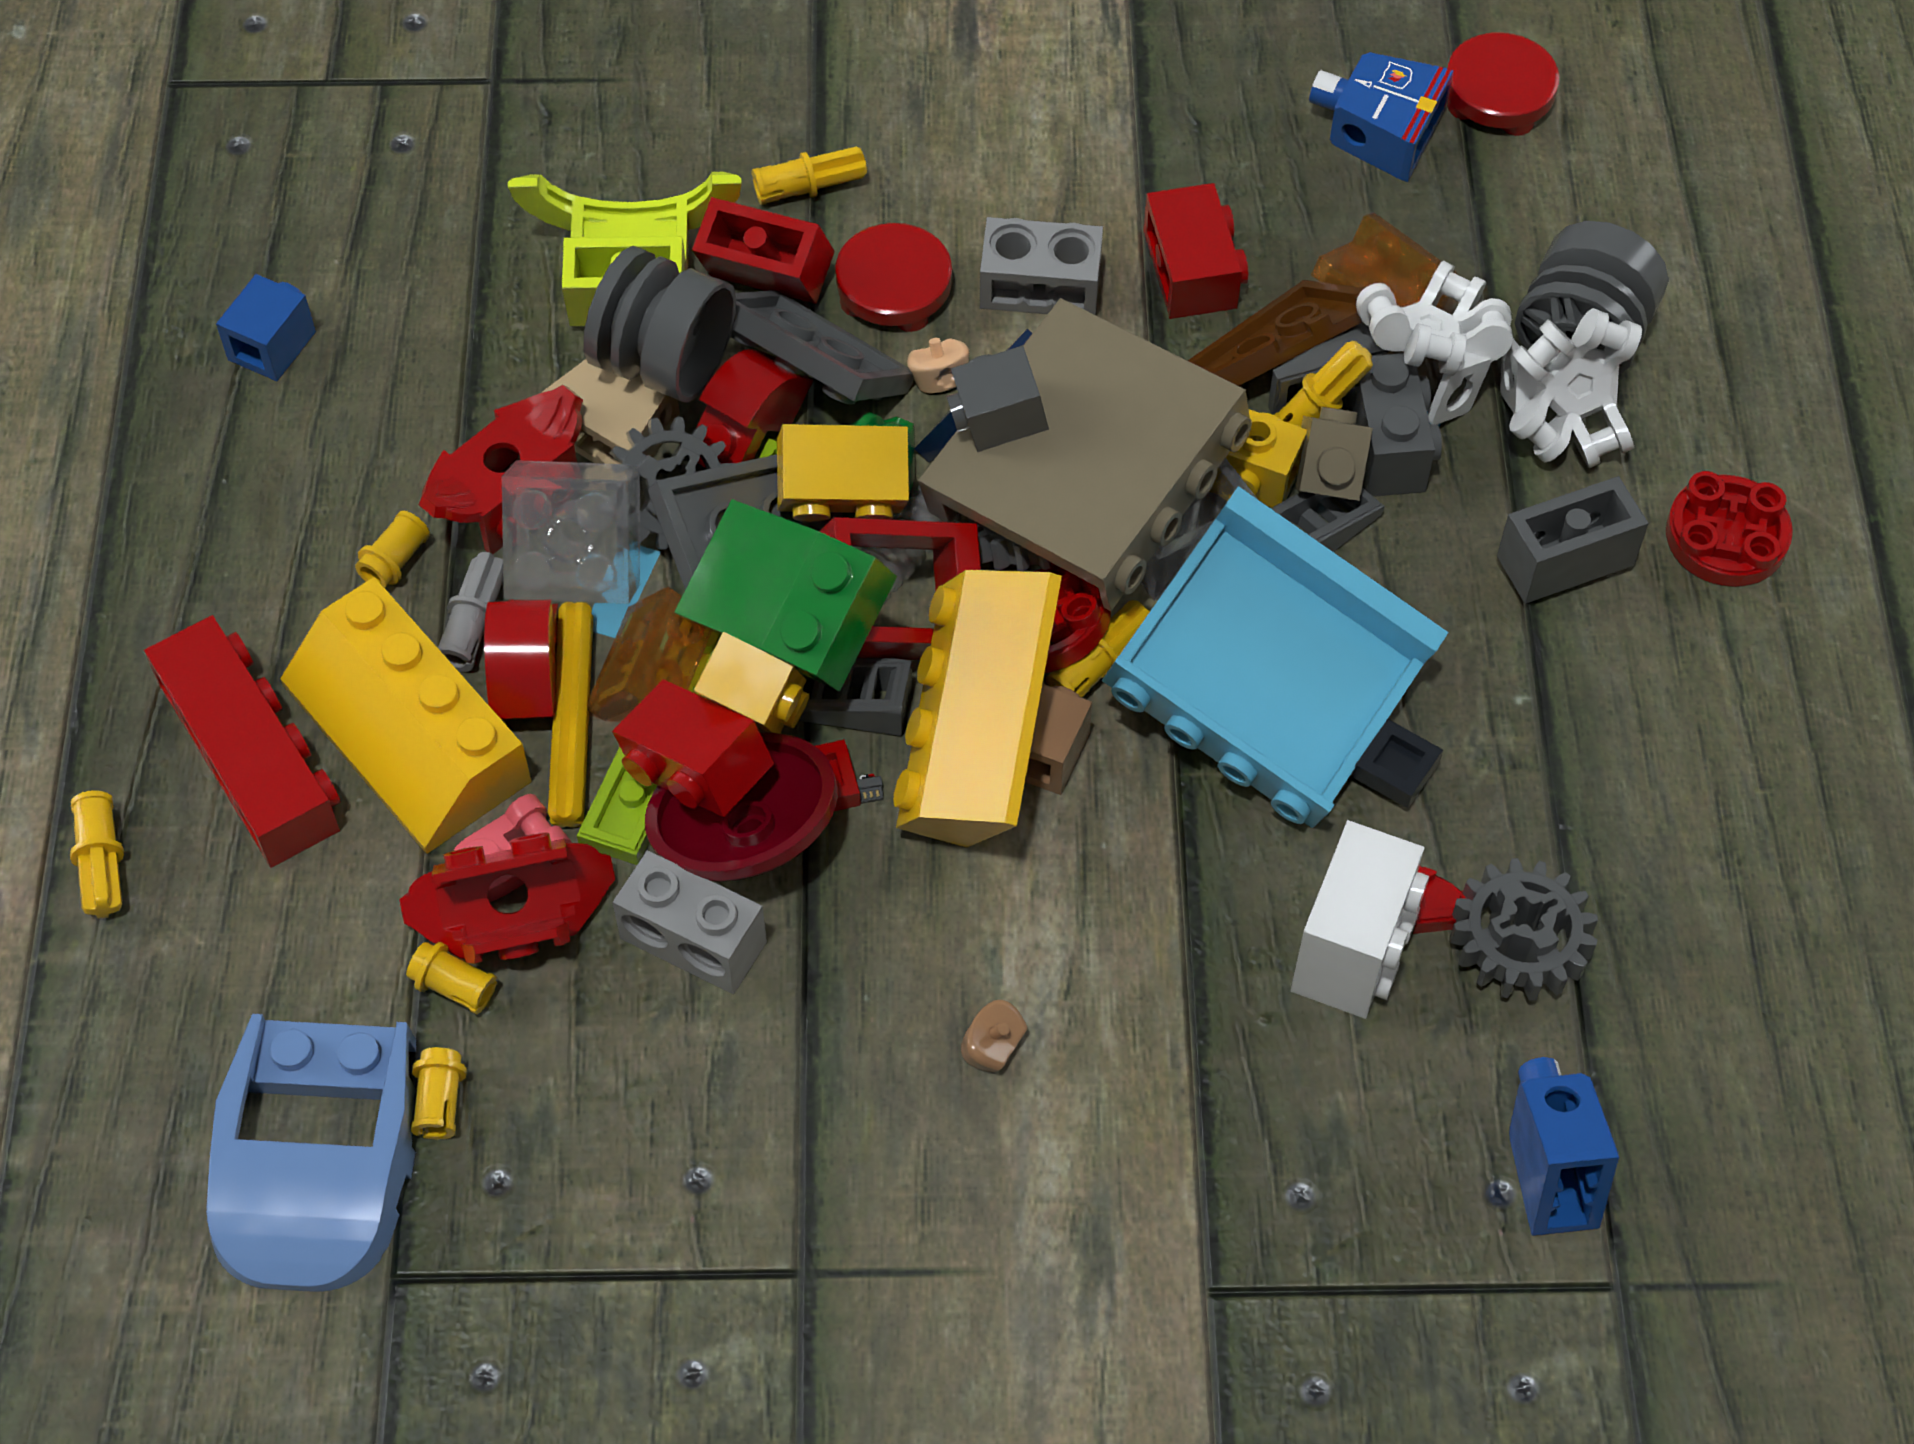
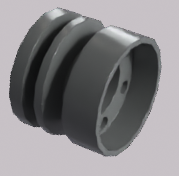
(1596, 269)
(659, 324)

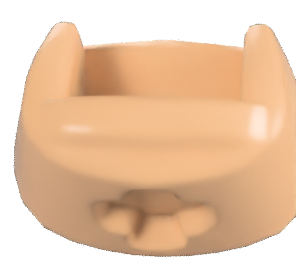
(933, 364)

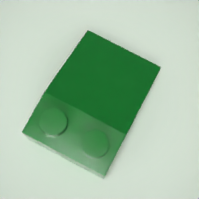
(787, 592)

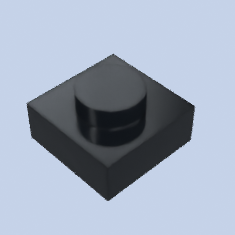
(1397, 763)

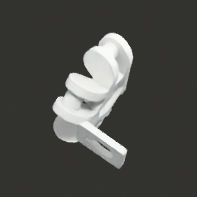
(1460, 341)
(1574, 382)

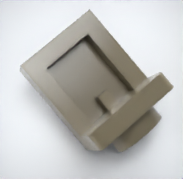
(1334, 454)

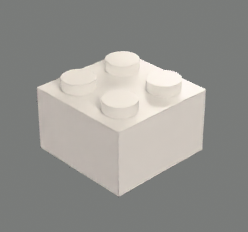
(1360, 920)

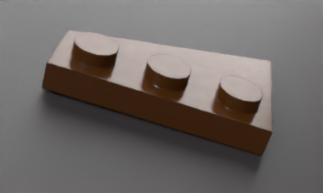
(1282, 330)

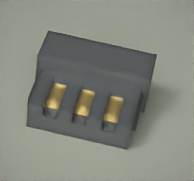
(870, 788)

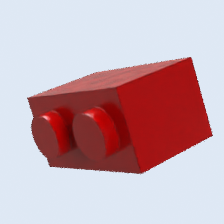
(763, 250)
(1194, 250)
(692, 748)

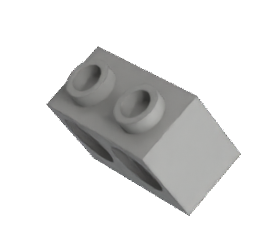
(1037, 263)
(690, 922)

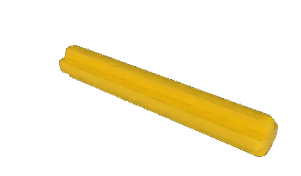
(571, 715)

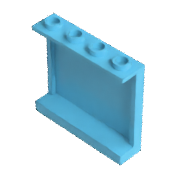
(1273, 658)

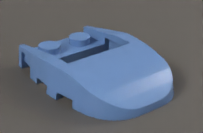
(307, 1209)

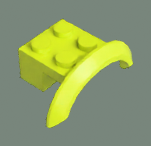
(607, 228)

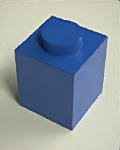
(266, 327)

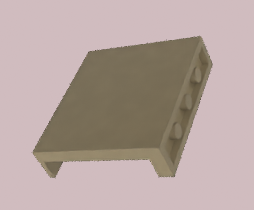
(1121, 457)

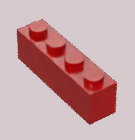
(244, 741)

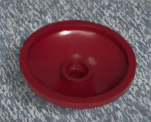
(762, 830)

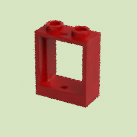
(954, 551)

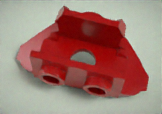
(469, 480)
(562, 887)

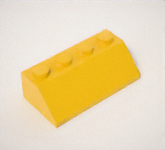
(977, 705)
(404, 716)

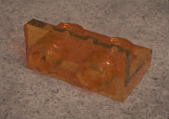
(1381, 256)
(647, 648)

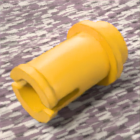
(392, 549)
(450, 976)
(437, 1092)

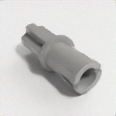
(468, 611)

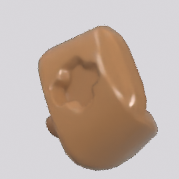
(993, 1036)

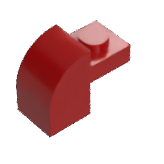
(746, 401)
(521, 657)

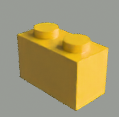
(842, 471)
(753, 684)

